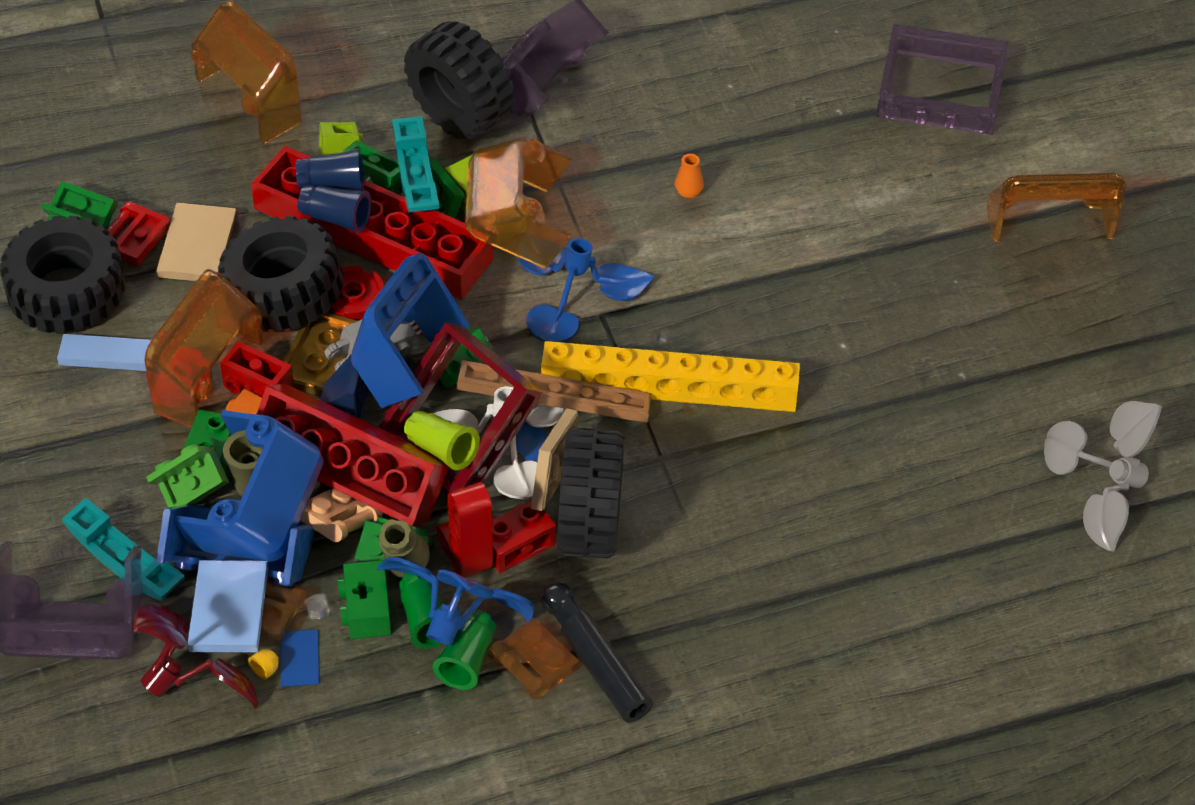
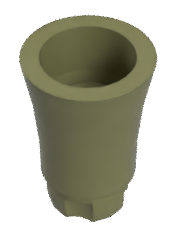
(241, 459)
(401, 541)

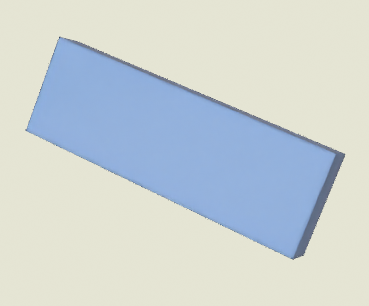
(103, 352)

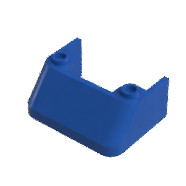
(409, 295)
(272, 500)
(176, 549)

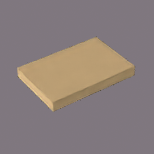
(195, 240)
(551, 460)

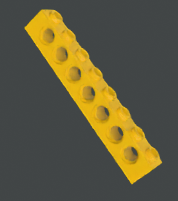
(678, 375)

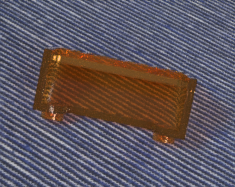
(1095, 189)

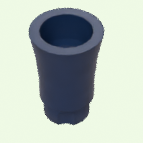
(335, 170)
(337, 206)

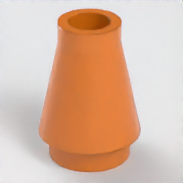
(689, 177)

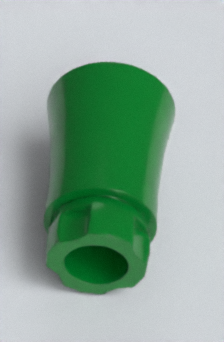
(417, 605)
(461, 663)

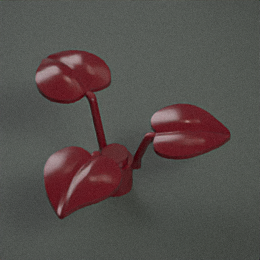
(174, 630)

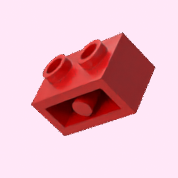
(253, 370)
(520, 536)

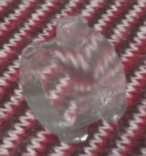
(317, 606)

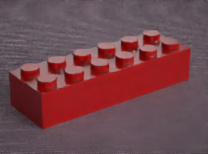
(360, 456)

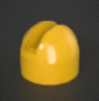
(264, 663)

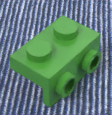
(189, 476)

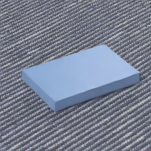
(228, 606)

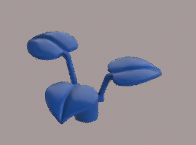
(616, 281)
(446, 620)

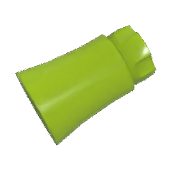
(445, 439)

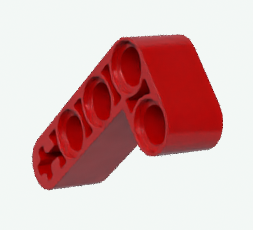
(469, 530)

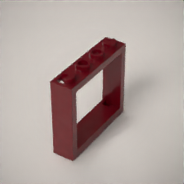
(503, 426)

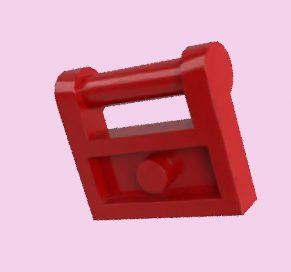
(141, 234)

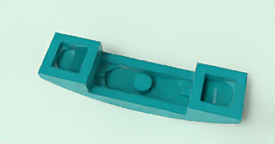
(414, 164)
(111, 547)

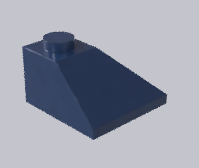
(346, 390)

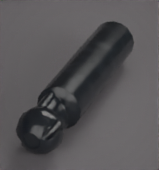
(597, 653)

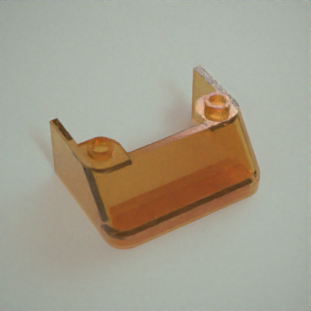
(254, 63)
(496, 202)
(193, 342)

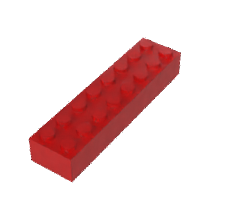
(390, 231)

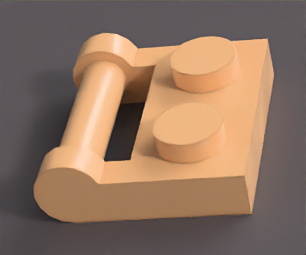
(337, 514)

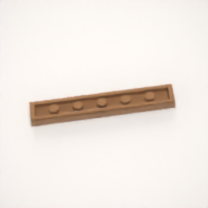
(562, 392)

